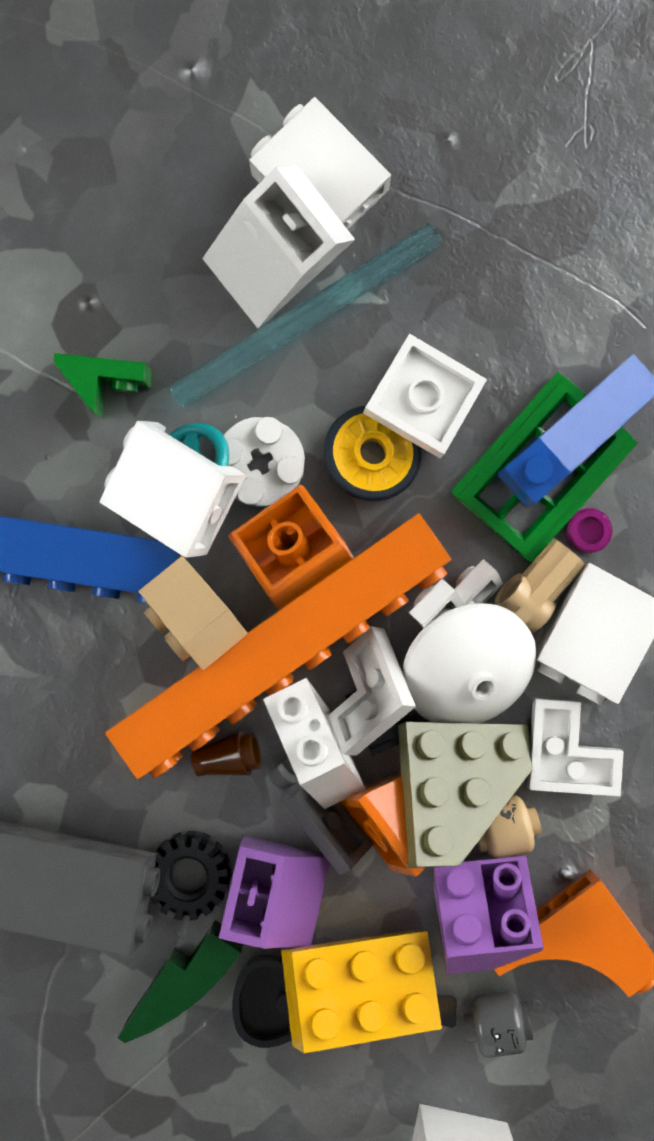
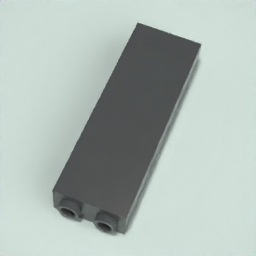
(75, 889)

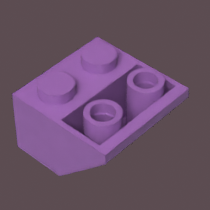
(274, 895)
(486, 914)

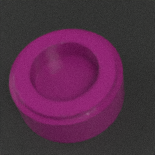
(589, 531)

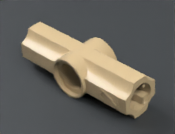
(534, 591)

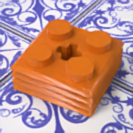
(289, 521)

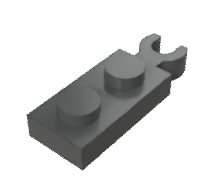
(330, 828)

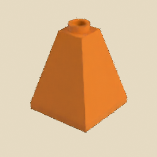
(382, 817)

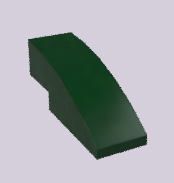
(181, 983)

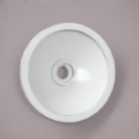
(469, 664)

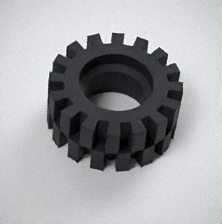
(217, 875)

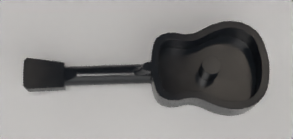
(262, 1006)

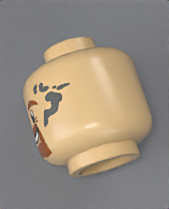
(511, 831)

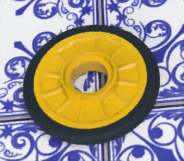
(356, 475)

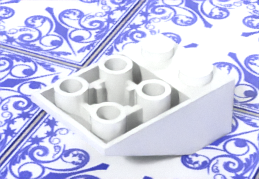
(276, 243)

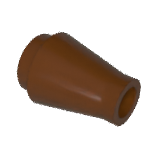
(229, 756)

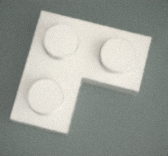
(472, 587)
(380, 695)
(558, 759)

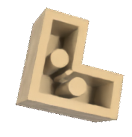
(192, 612)

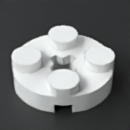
(268, 437)

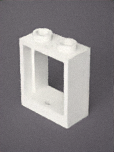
(312, 744)

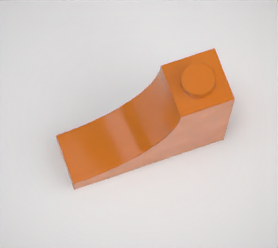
(592, 929)

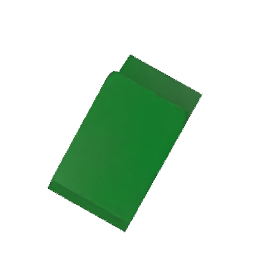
(92, 374)

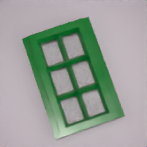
(495, 505)

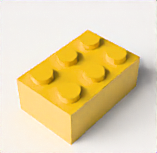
(360, 990)

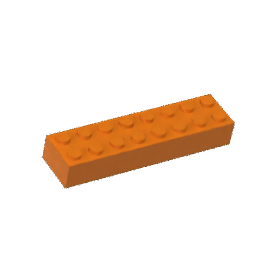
(279, 645)

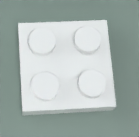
(424, 396)

